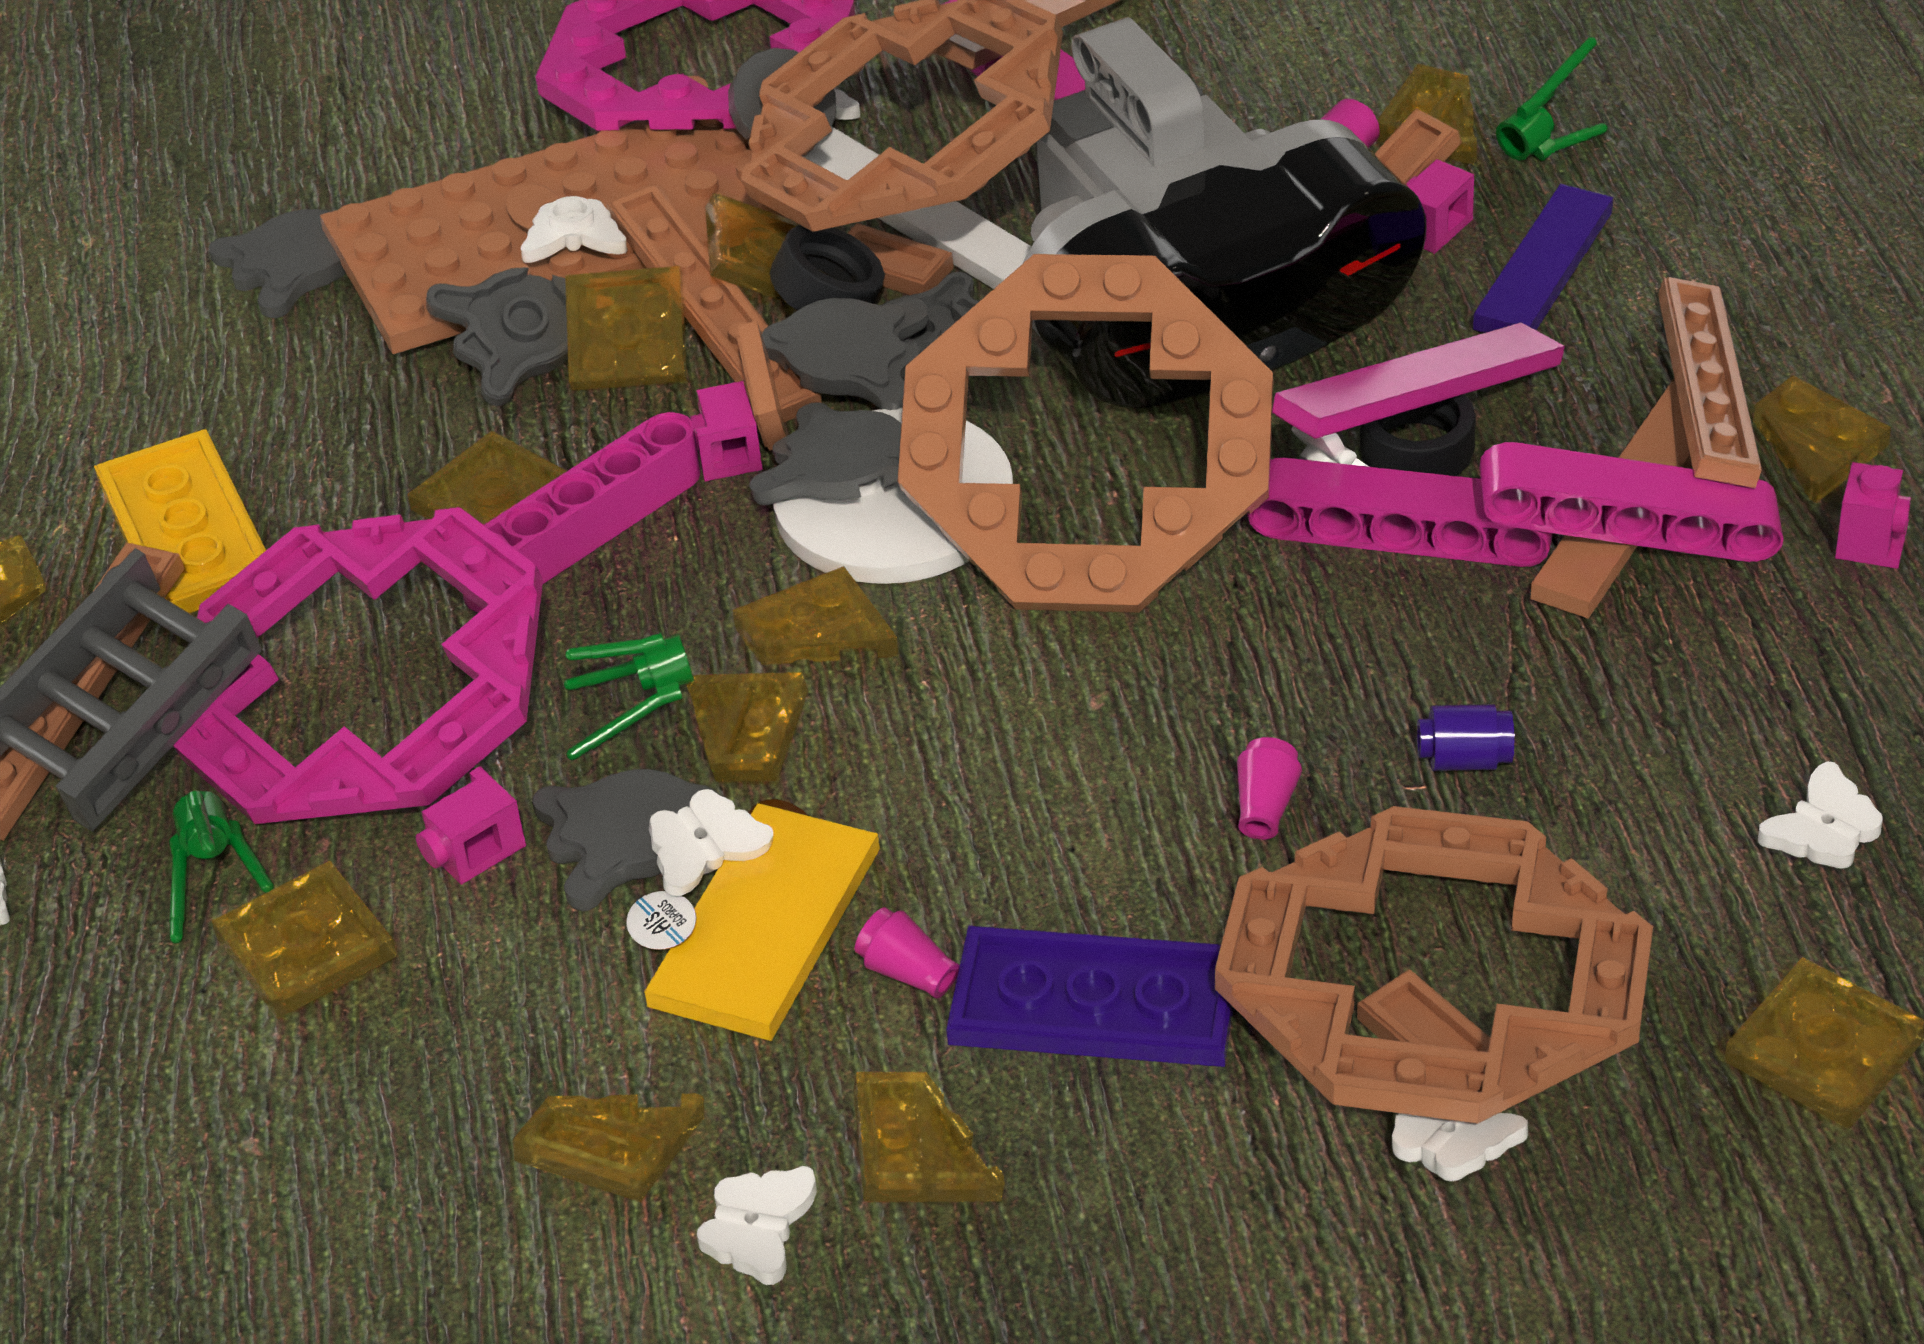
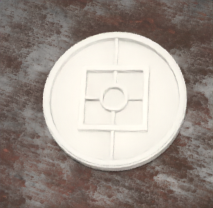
(883, 532)

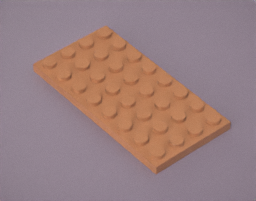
(463, 234)

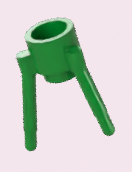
(1531, 125)
(659, 664)
(204, 833)

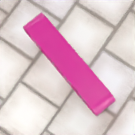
(602, 495)
(1628, 502)
(1390, 513)

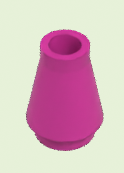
(1266, 782)
(903, 951)

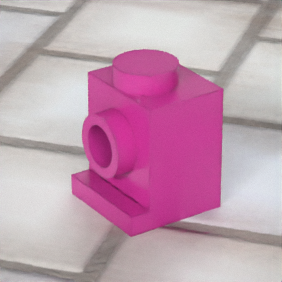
(1446, 200)
(726, 432)
(1873, 516)
(471, 828)

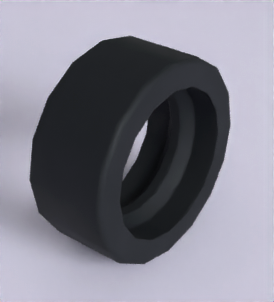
(833, 251)
(1442, 455)

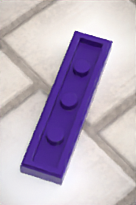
(1544, 260)

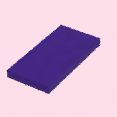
(1090, 997)

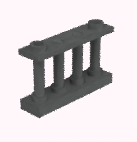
(157, 718)

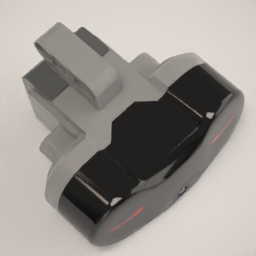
(1271, 231)

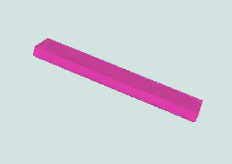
(1416, 380)

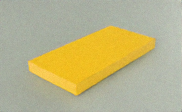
(184, 504)
(764, 925)

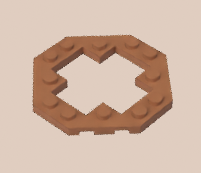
(893, 183)
(1176, 521)
(1527, 1045)

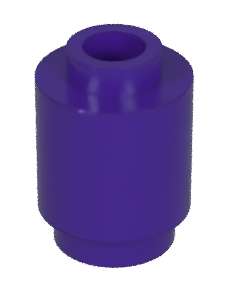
(1466, 737)

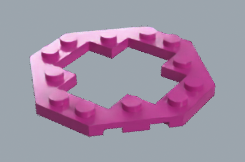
(588, 42)
(344, 771)

